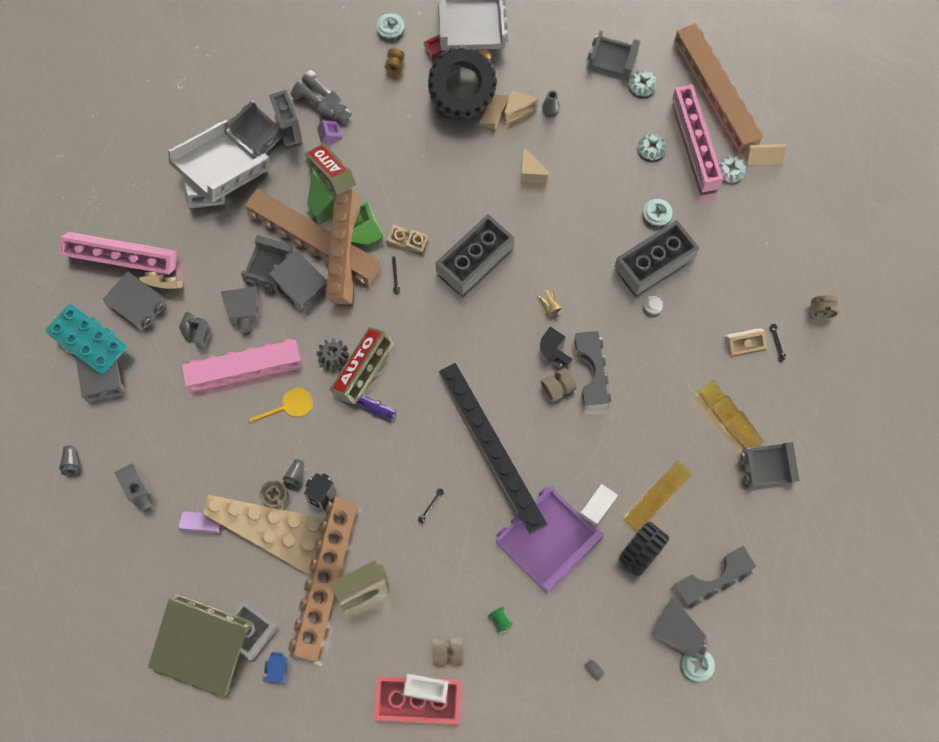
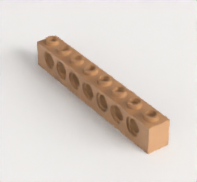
(346, 511)

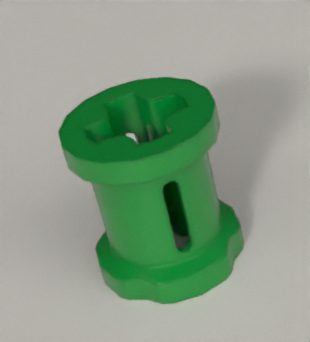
(500, 620)

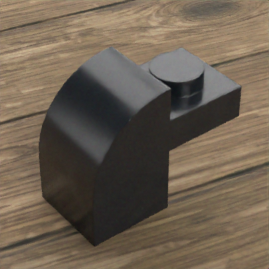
(550, 349)

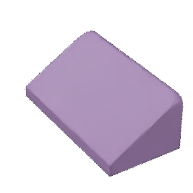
(198, 523)

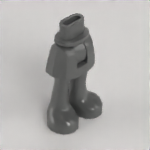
(330, 106)

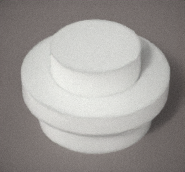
(653, 304)

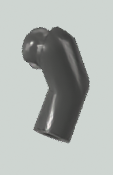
(185, 327)

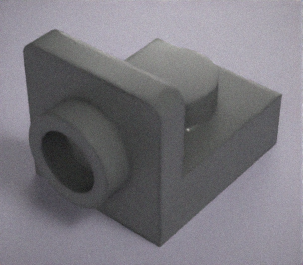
(202, 333)

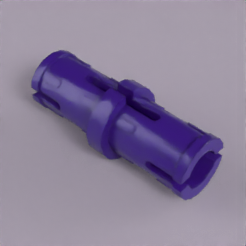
(376, 407)

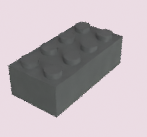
(475, 254)
(656, 257)

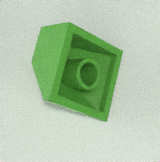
(319, 201)
(366, 227)

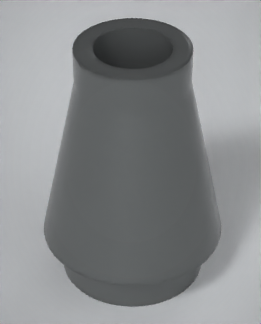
(551, 102)
(69, 462)
(293, 476)

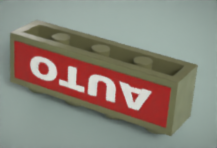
(330, 169)
(361, 365)

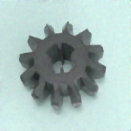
(325, 354)

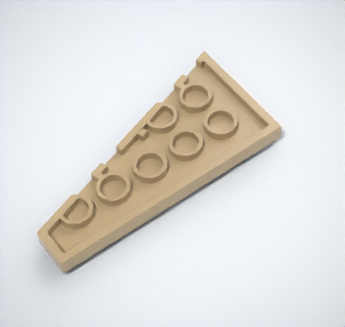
(276, 531)

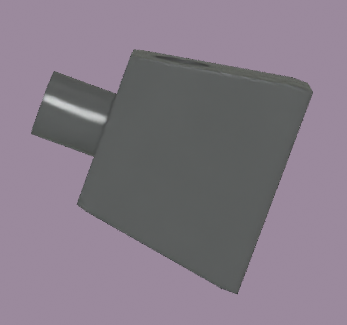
(242, 306)
(129, 479)

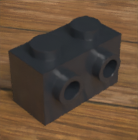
(319, 490)

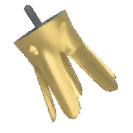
(553, 307)

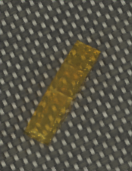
(729, 415)
(658, 495)

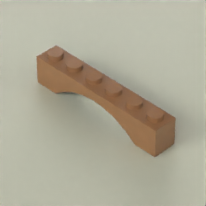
(339, 278)

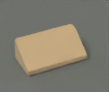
(494, 112)
(766, 154)
(746, 341)

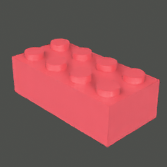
(396, 708)

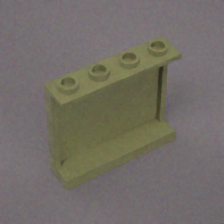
(198, 644)

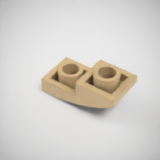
(407, 240)
(158, 281)

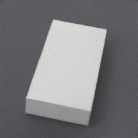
(598, 505)
(425, 688)

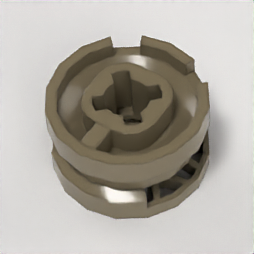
(824, 308)
(274, 494)

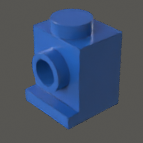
(276, 669)

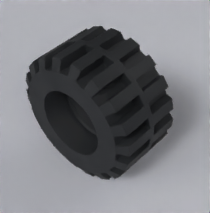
(643, 548)

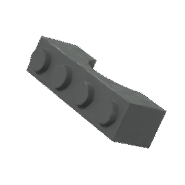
(588, 348)
(692, 589)

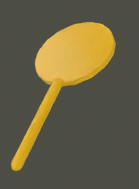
(295, 402)

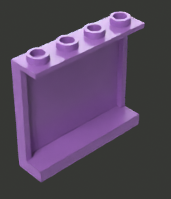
(553, 549)

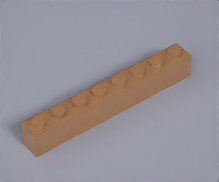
(718, 87)
(307, 234)

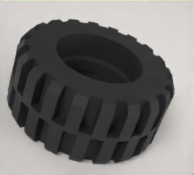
(465, 59)

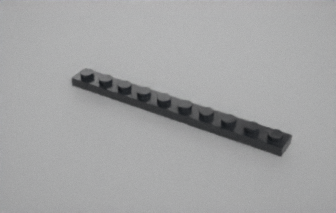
(493, 449)

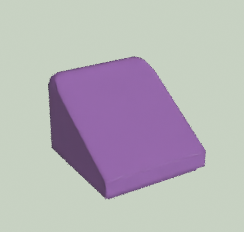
(328, 131)

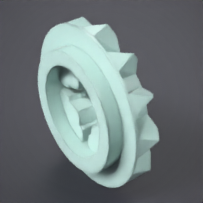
(395, 21)
(639, 88)
(651, 153)
(735, 175)
(663, 207)
(701, 674)

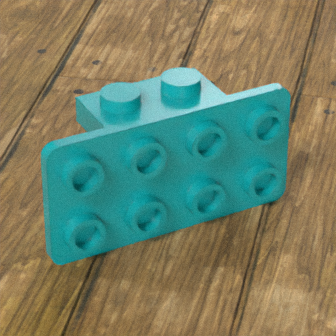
(86, 338)

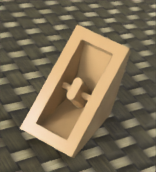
(519, 105)
(533, 170)

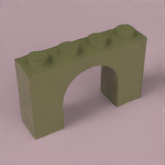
(360, 587)

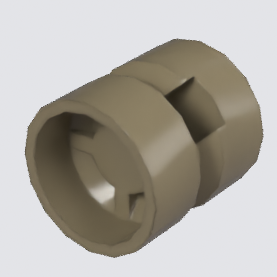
(557, 385)
(440, 653)

